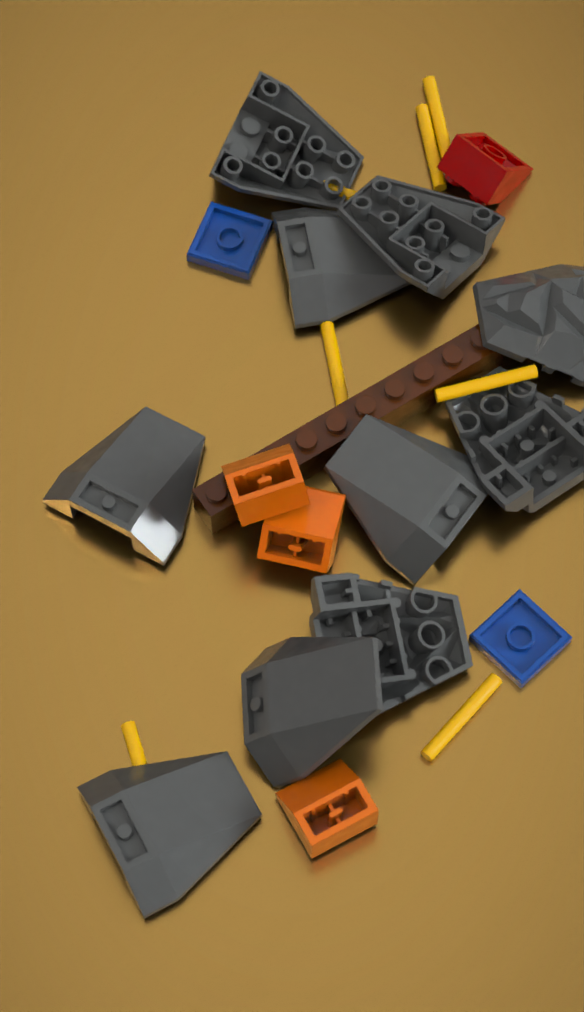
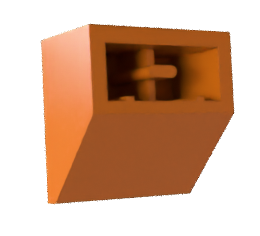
(266, 485)
(306, 534)
(328, 807)

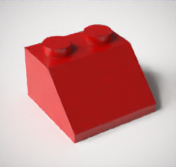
(482, 167)

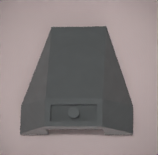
(285, 150)
(422, 232)
(329, 266)
(136, 482)
(405, 492)
(308, 701)
(170, 822)

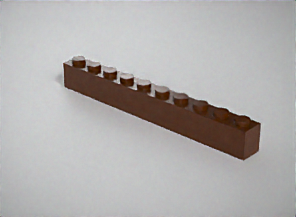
(390, 400)

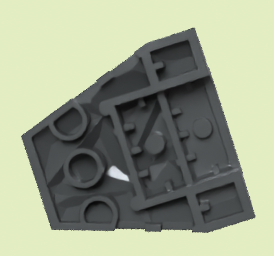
(536, 317)
(520, 443)
(416, 630)

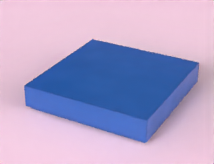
(229, 240)
(520, 638)

